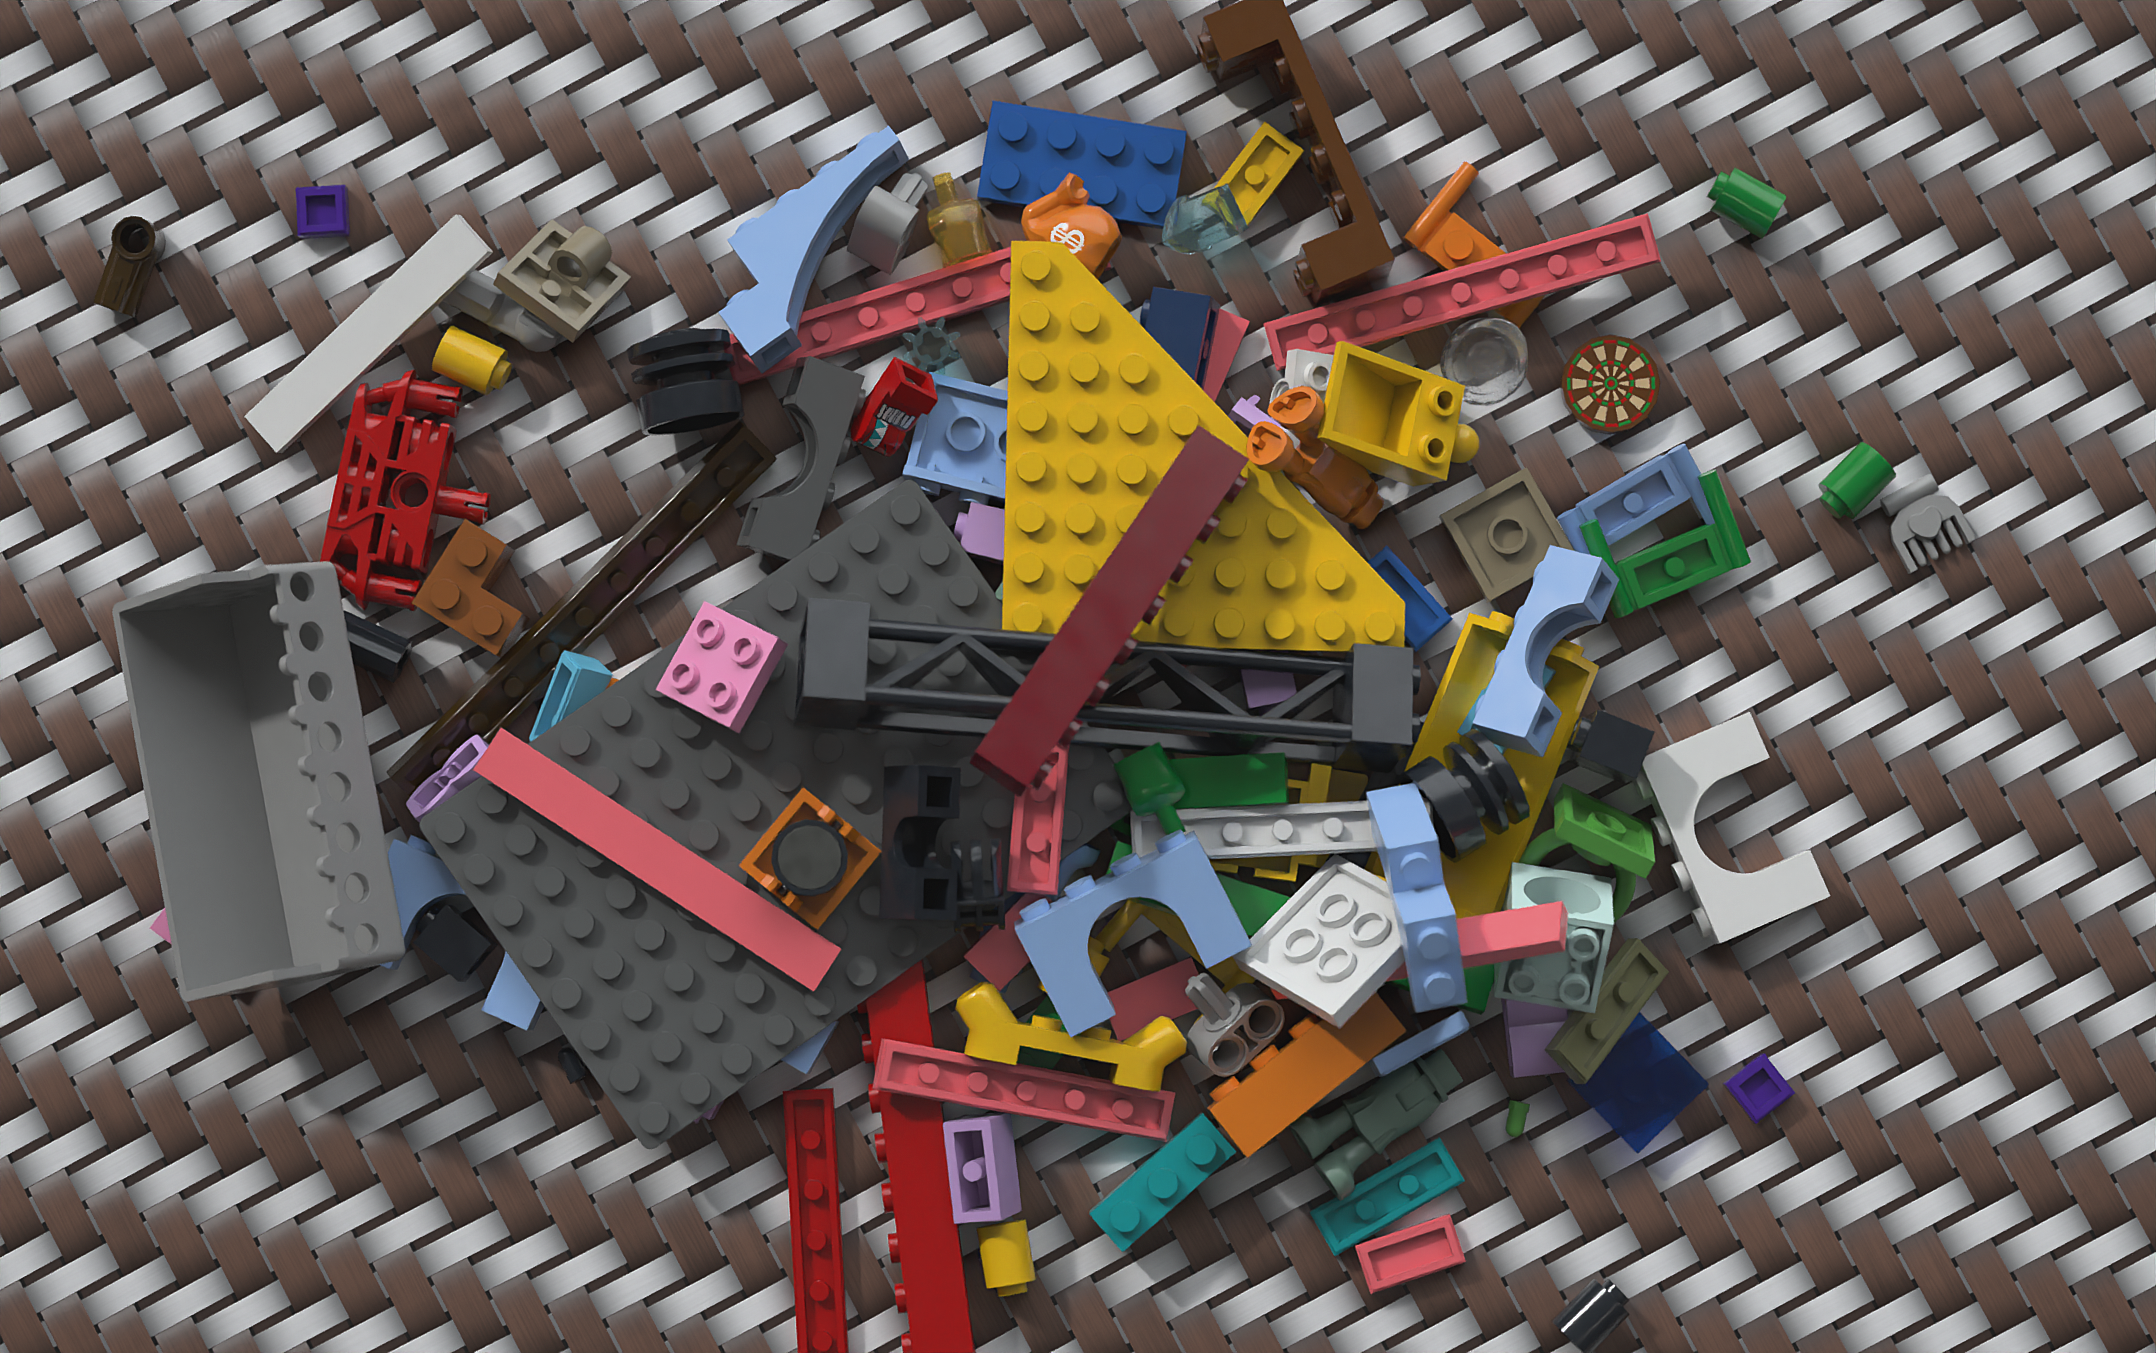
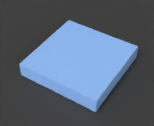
(1419, 1044)

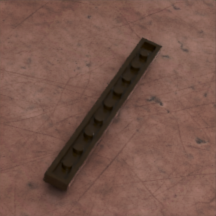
(591, 603)

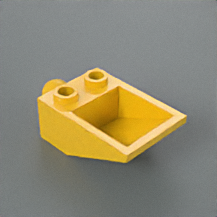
(1394, 417)

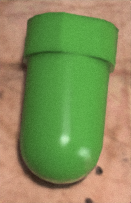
(1516, 1117)

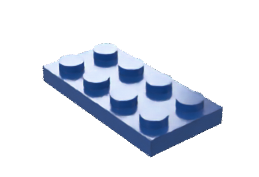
(1123, 164)

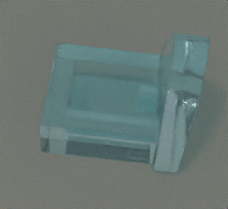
(1202, 221)

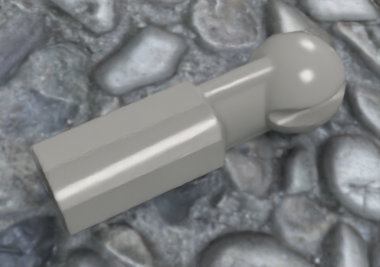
(493, 307)

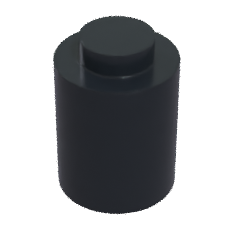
(1592, 1315)

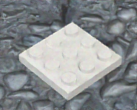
(1329, 942)

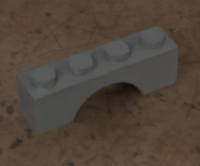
(823, 403)

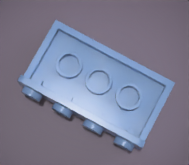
(961, 442)

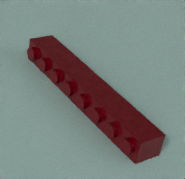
(1109, 612)

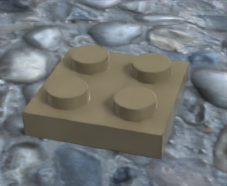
(1504, 533)

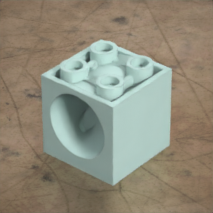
(1567, 977)

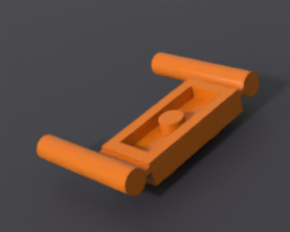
(1455, 243)

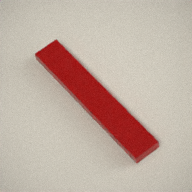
(815, 1221)

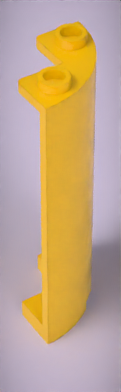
(1481, 878)

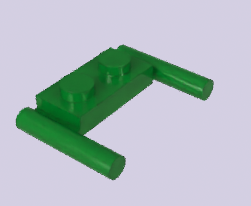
(1678, 561)

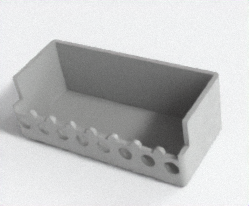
(258, 779)

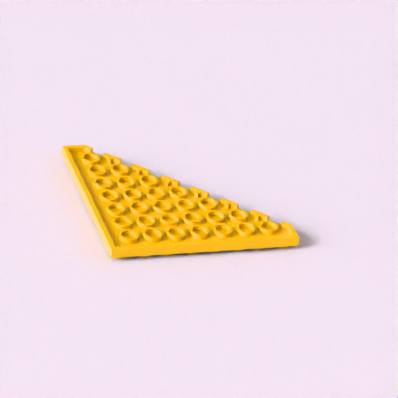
(1087, 442)

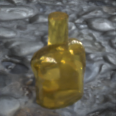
(956, 224)

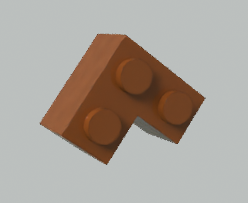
(461, 587)

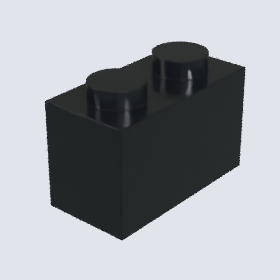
(1609, 746)

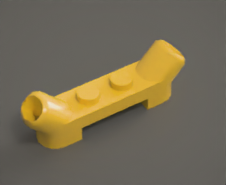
(998, 1035)

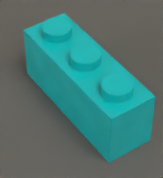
(1162, 1182)

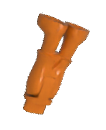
(1325, 473)

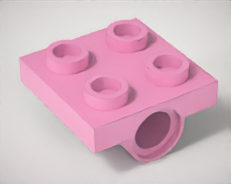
(722, 667)

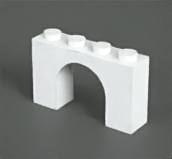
(1724, 899)

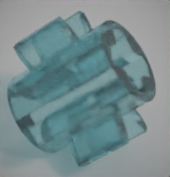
(936, 333)

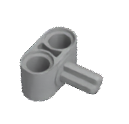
(887, 223)
(1229, 1021)

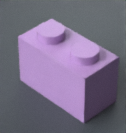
(982, 1167)

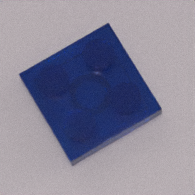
(1641, 1085)

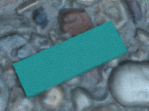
(1387, 1196)

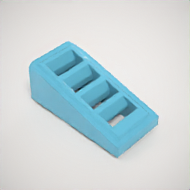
(572, 685)

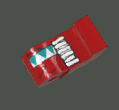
(893, 407)

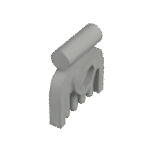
(1920, 518)

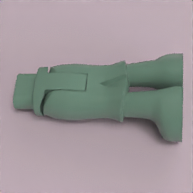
(1377, 1116)

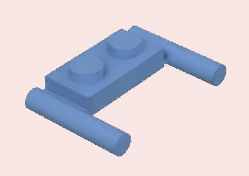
(1638, 498)

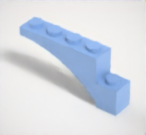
(790, 242)

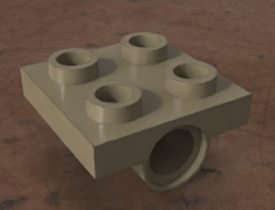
(564, 278)

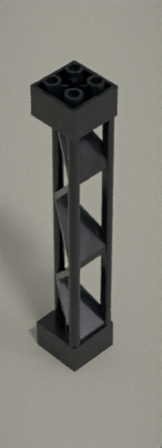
(1369, 713)

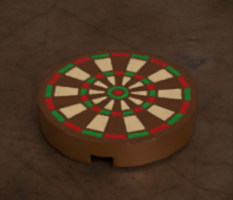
(1610, 384)

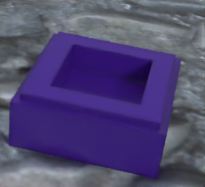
(322, 211)
(1758, 1088)

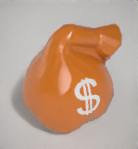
(1068, 219)

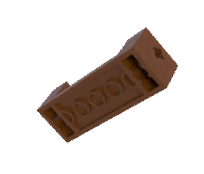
(1262, 33)

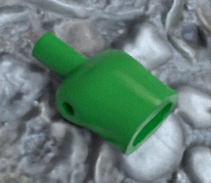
(1152, 786)

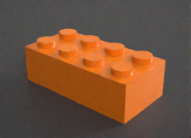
(1300, 1073)

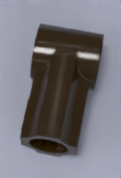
(128, 272)

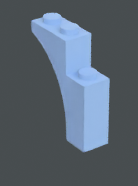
(1418, 896)

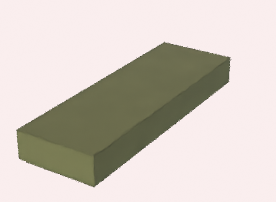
(1623, 992)

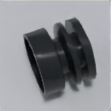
(684, 372)
(1471, 791)

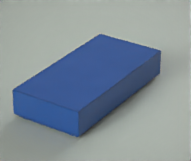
(1422, 612)

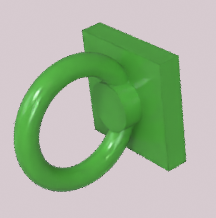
(1602, 837)

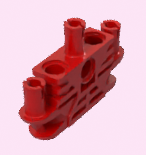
(365, 485)

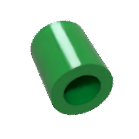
(1745, 201)
(1855, 482)

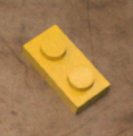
(1260, 169)

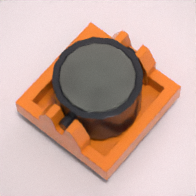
(810, 858)

